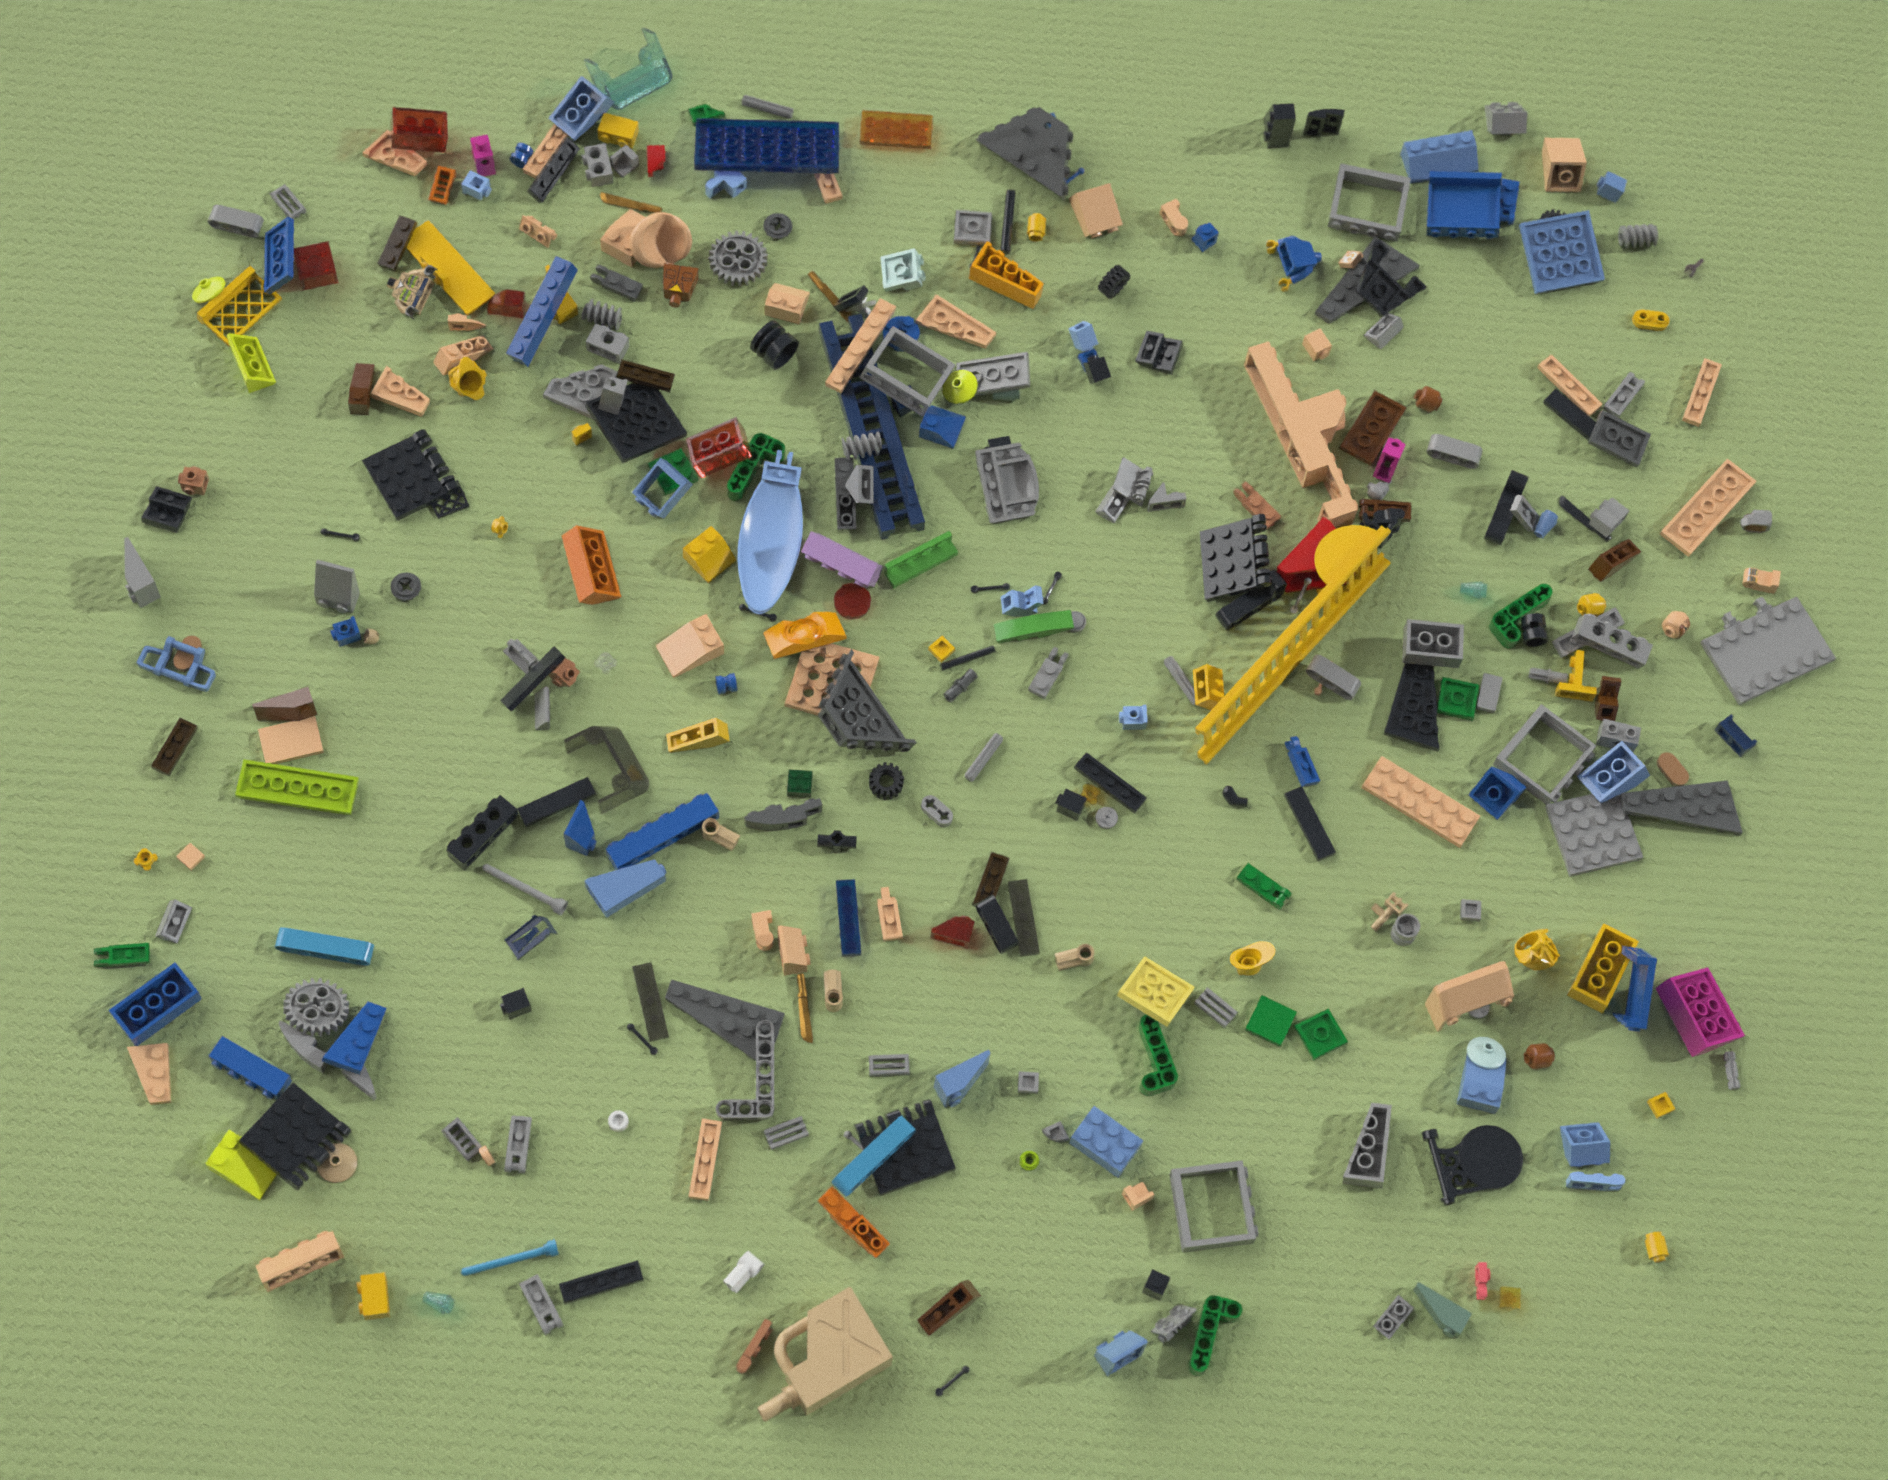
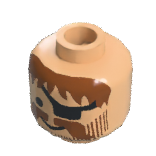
(1676, 624)

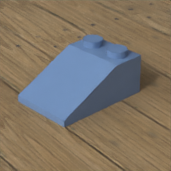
(581, 108)
(1614, 773)
(957, 1081)
(1481, 1087)
(1120, 1351)

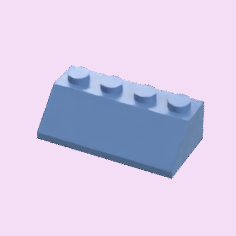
(1441, 153)

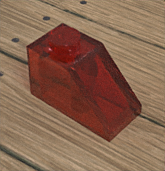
(508, 303)
(954, 931)

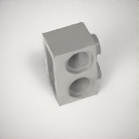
(597, 165)

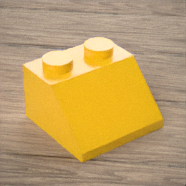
(709, 554)

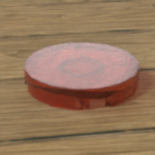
(852, 601)

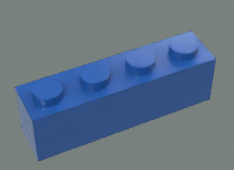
(250, 1068)

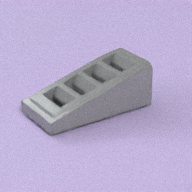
(451, 1138)

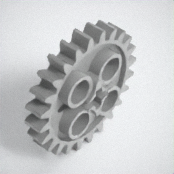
(735, 273)
(316, 1007)

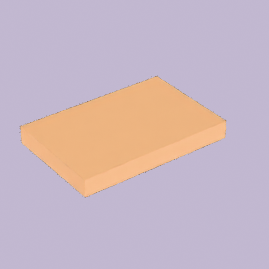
(290, 740)

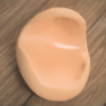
(660, 240)

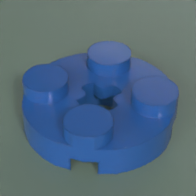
(904, 324)

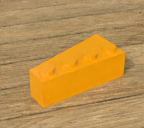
(1005, 276)

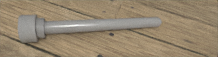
(558, 905)

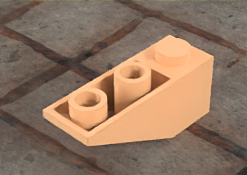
(450, 355)

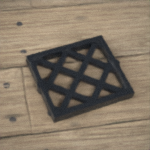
(454, 509)

